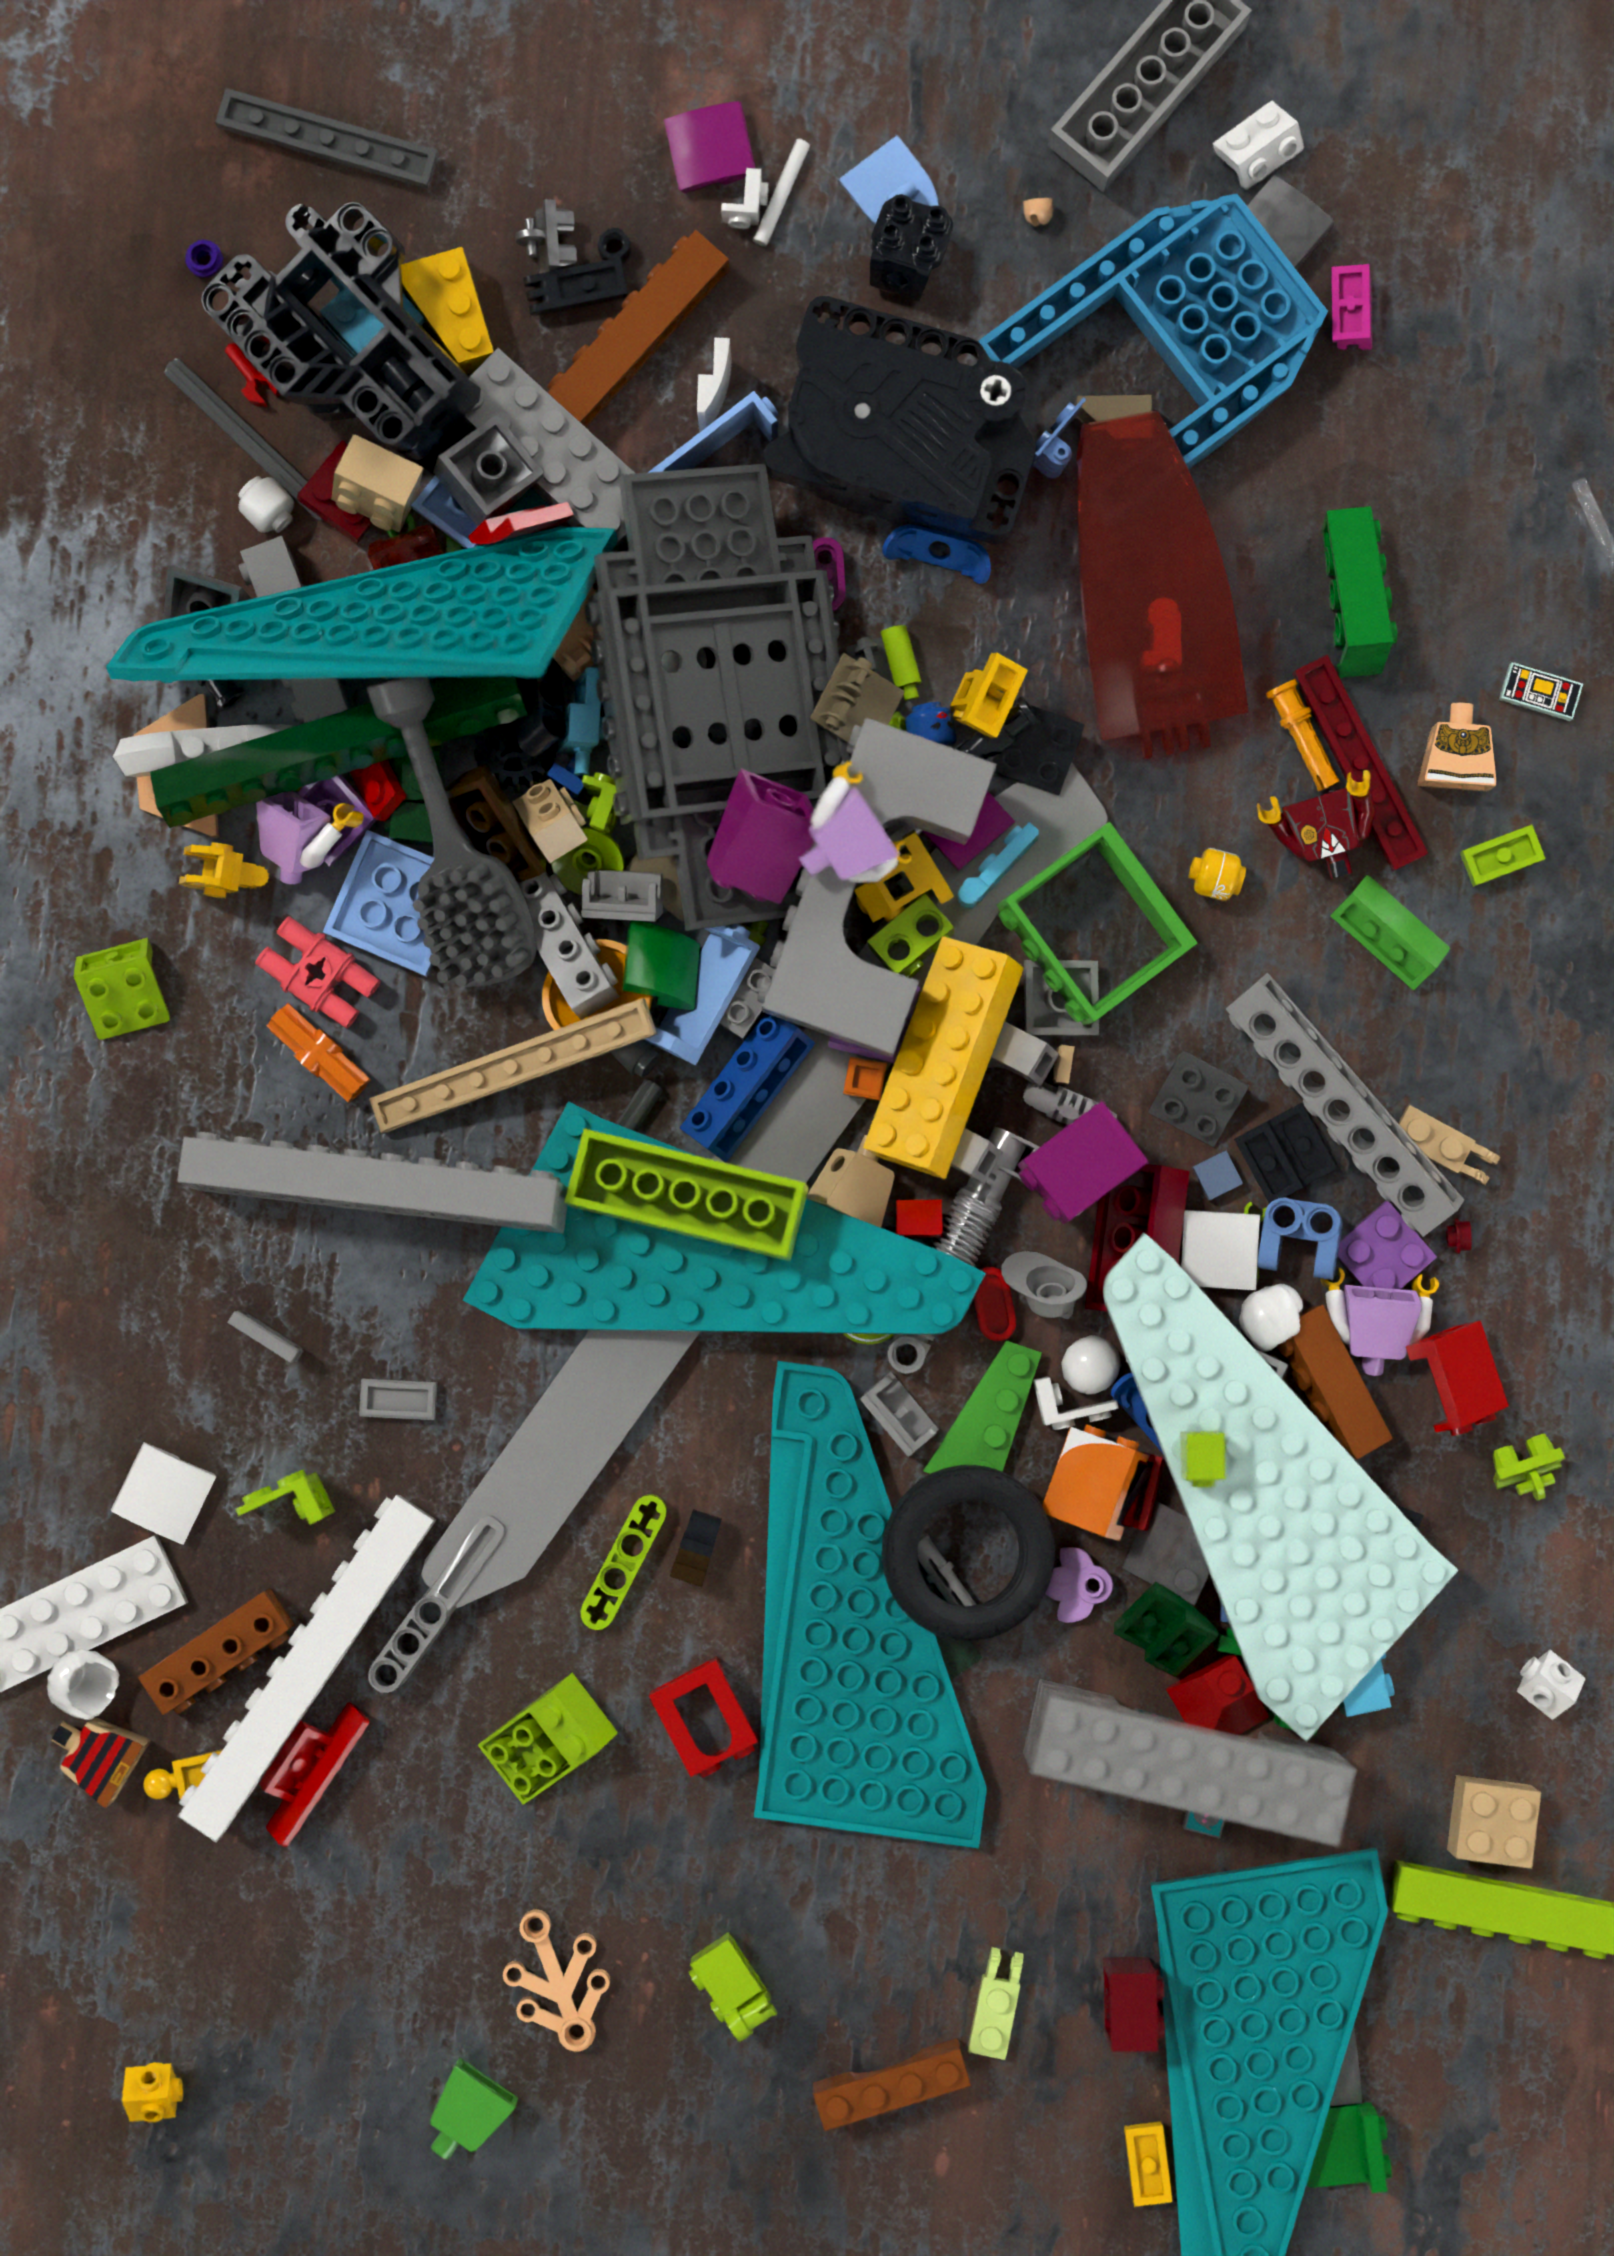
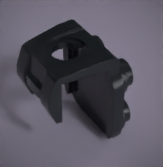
(908, 245)

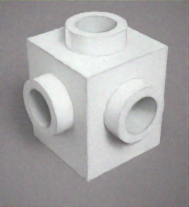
(1550, 1684)

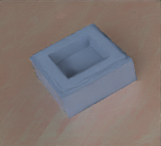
(1217, 1175)

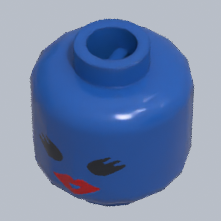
(932, 723)

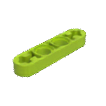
(619, 1559)

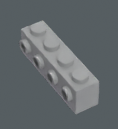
(566, 949)

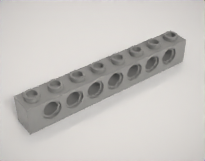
(1343, 1084)

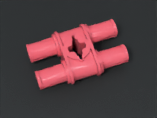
(298, 977)

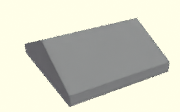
(1046, 1009)

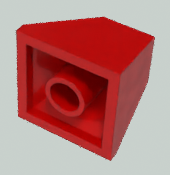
(1218, 1697)

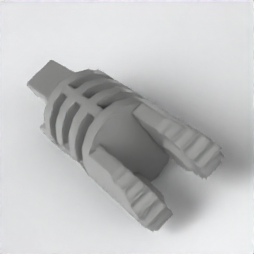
(1058, 1102)

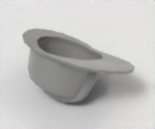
(1045, 1283)

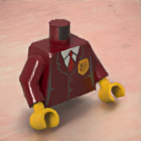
(1325, 824)

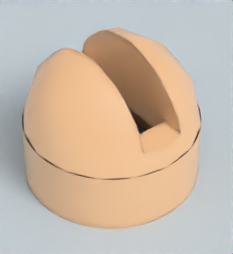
(1038, 211)

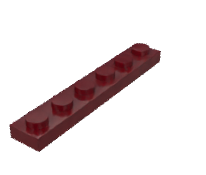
(1356, 753)

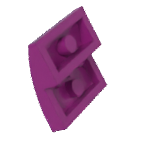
(709, 146)
(989, 826)

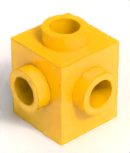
(151, 2092)

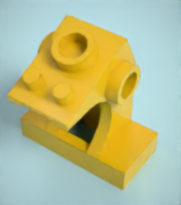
(978, 698)
(922, 873)

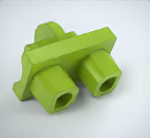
(1543, 1460)

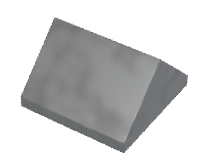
(195, 592)

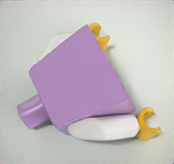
(299, 833)
(850, 835)
(1379, 1320)

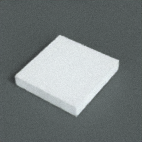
(1221, 1249)

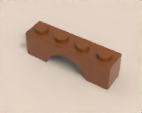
(863, 2095)

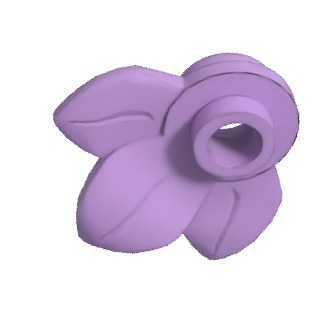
(1071, 1588)

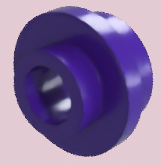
(196, 251)

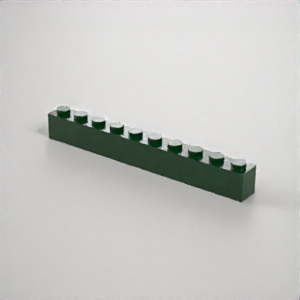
(326, 749)

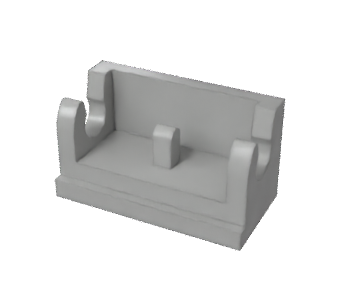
(622, 895)
(899, 1414)

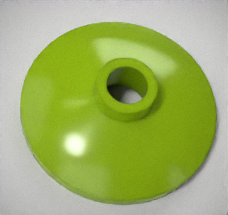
(574, 864)

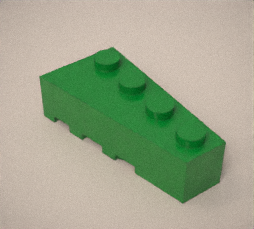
(1358, 591)

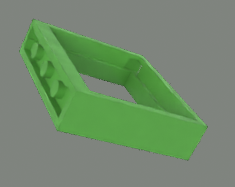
(1141, 890)

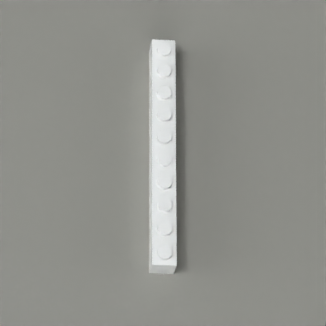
(306, 1668)

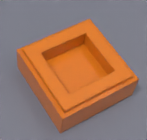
(864, 1078)

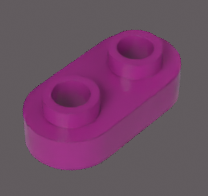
(834, 569)

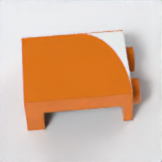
(1092, 1481)

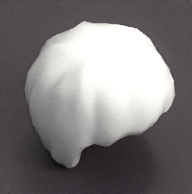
(1271, 1316)
(83, 1683)

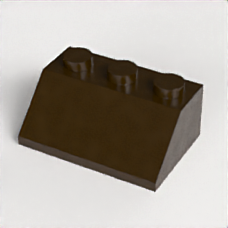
(494, 823)

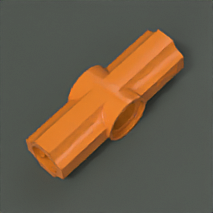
(318, 1052)

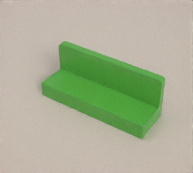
(1390, 932)

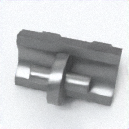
(542, 237)

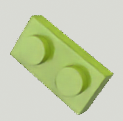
(1502, 855)

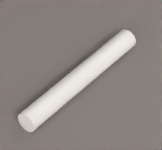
(781, 192)

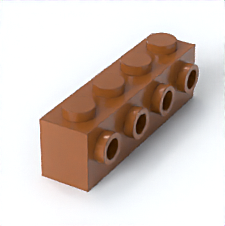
(1334, 1384)
(216, 1651)

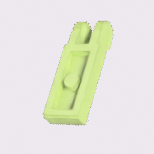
(995, 2008)

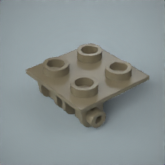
(854, 695)

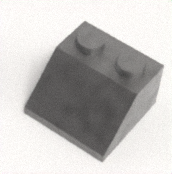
(487, 471)
(1169, 1554)

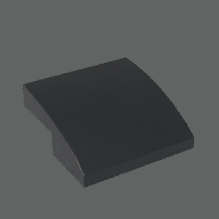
(1286, 1153)

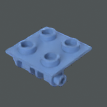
(1052, 452)

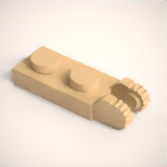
(1445, 1145)

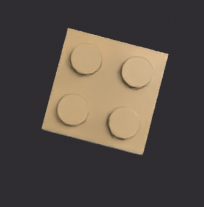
(376, 484)
(1493, 1821)

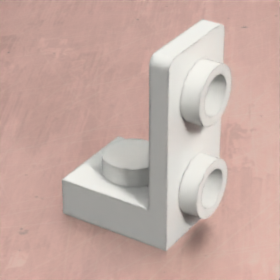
(1050, 1397)

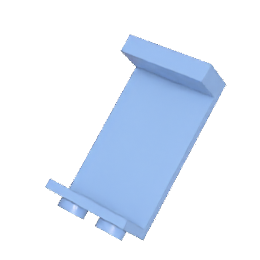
(722, 430)
(720, 971)

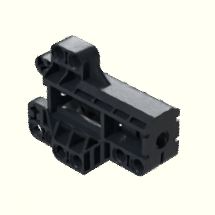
(384, 372)

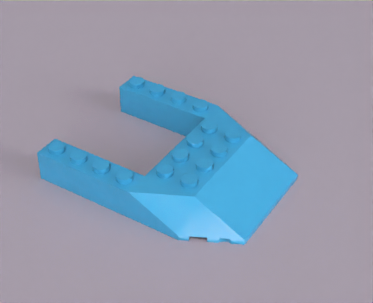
(1206, 297)

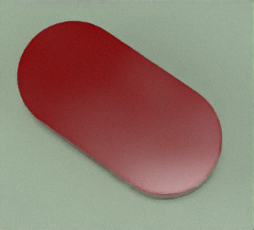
(995, 1306)

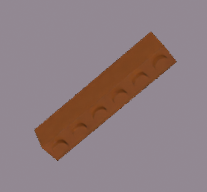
(639, 328)

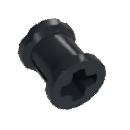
(224, 692)

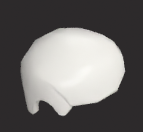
(1091, 1364)

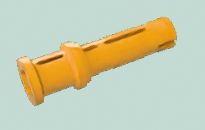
(1296, 719)

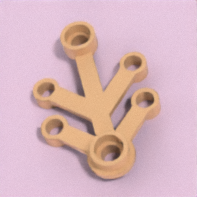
(559, 1986)

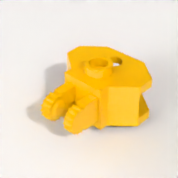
(222, 870)

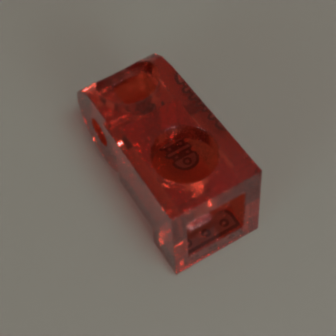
(404, 548)

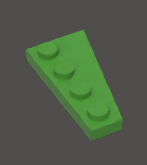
(991, 1414)

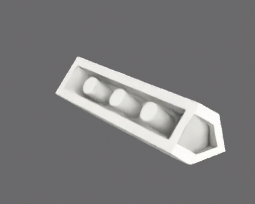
(154, 751)

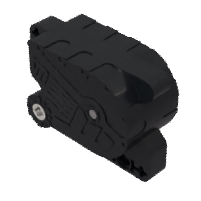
(903, 427)

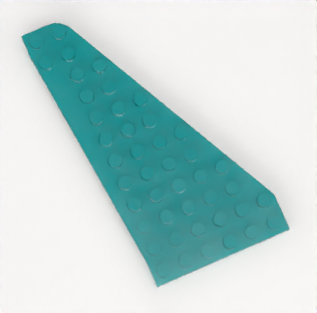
(649, 1279)
(1257, 2024)

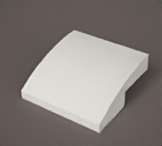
(713, 387)
(163, 1493)

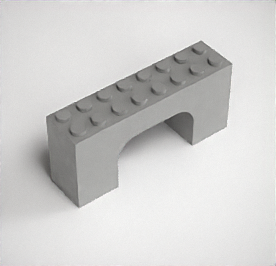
(816, 973)
(1241, 1779)

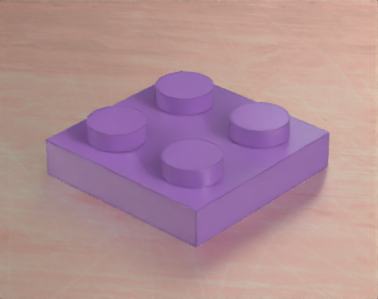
(1384, 1250)

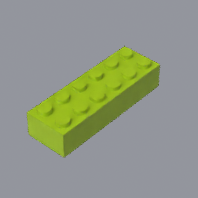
(687, 1194)

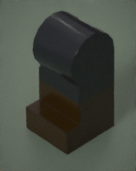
(696, 1548)

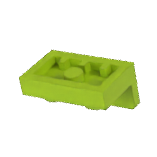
(601, 809)

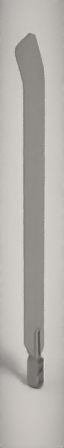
(619, 1371)

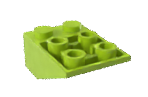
(548, 1739)

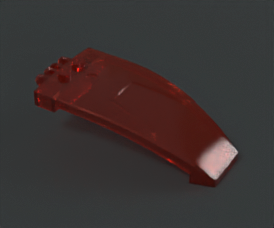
(1152, 589)

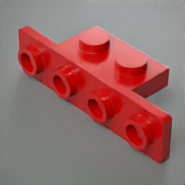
(306, 1769)

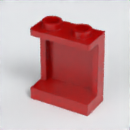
(1463, 1376)

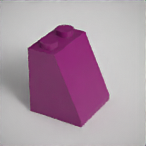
(761, 838)
(1081, 1163)

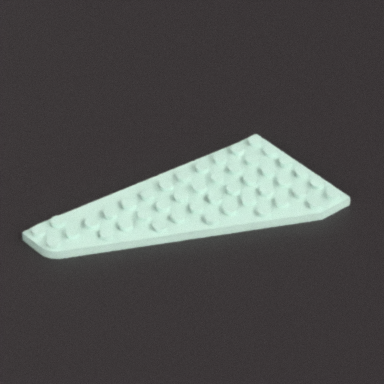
(1298, 1534)

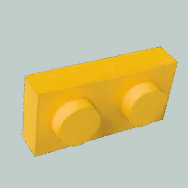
(1148, 2164)

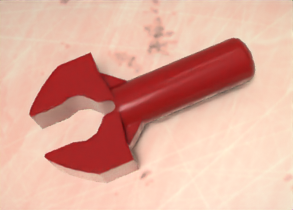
(251, 375)

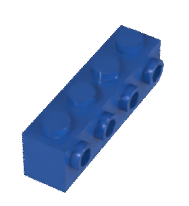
(747, 1085)

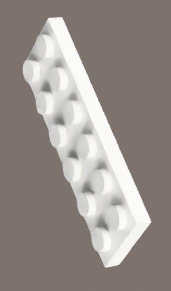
(86, 1610)

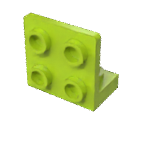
(120, 989)
(311, 1497)

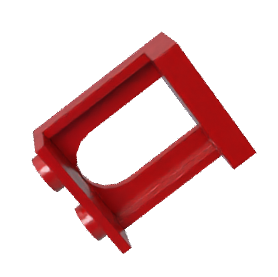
(742, 1733)

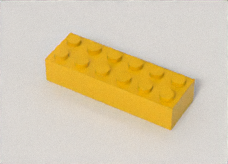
(943, 1057)

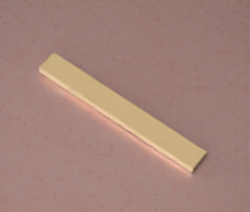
(513, 1066)

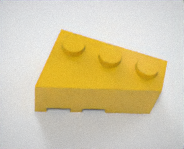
(448, 300)

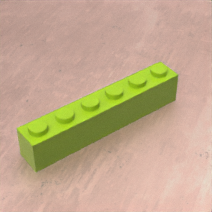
(1502, 1907)

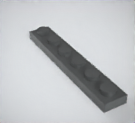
(327, 138)

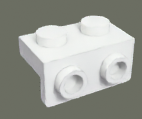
(1260, 144)

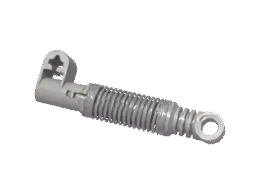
(975, 1209)

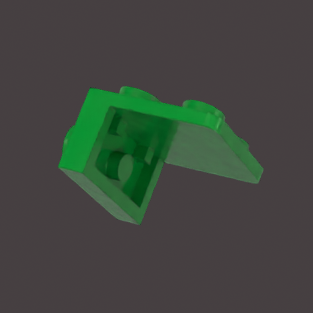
(1351, 2149)

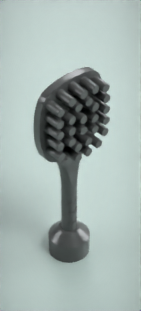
(466, 899)

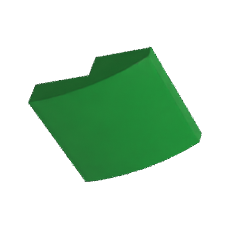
(661, 965)

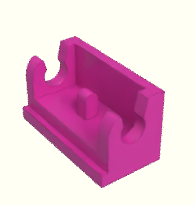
(1351, 306)

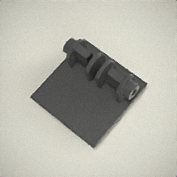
(1198, 1098)

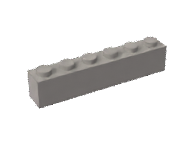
(272, 571)

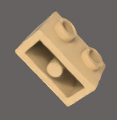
(551, 819)

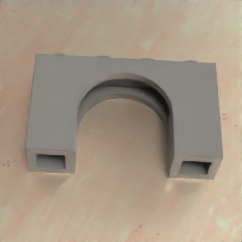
(1025, 1057)

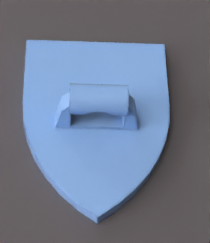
(886, 174)

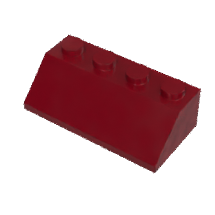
(1143, 1203)

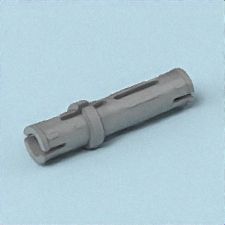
(928, 1551)

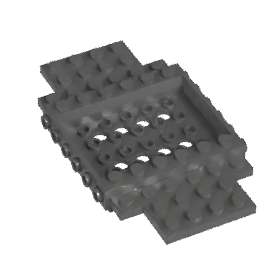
(712, 578)

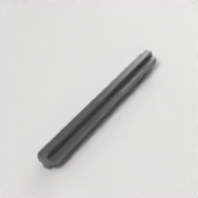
(237, 428)

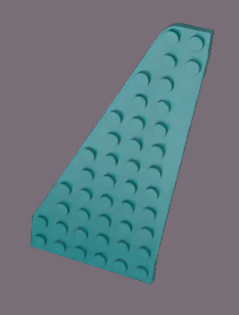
(442, 615)
(851, 1687)

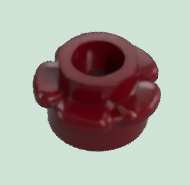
(1459, 1236)

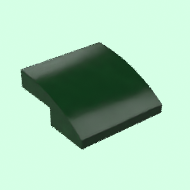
(1166, 1629)

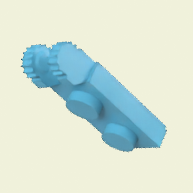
(996, 867)

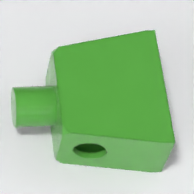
(469, 2110)

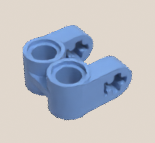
(1302, 1228)

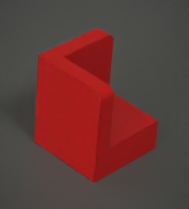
(919, 1218)

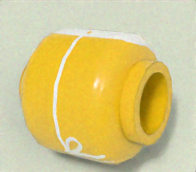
(1217, 874)

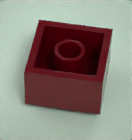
(1130, 2004)

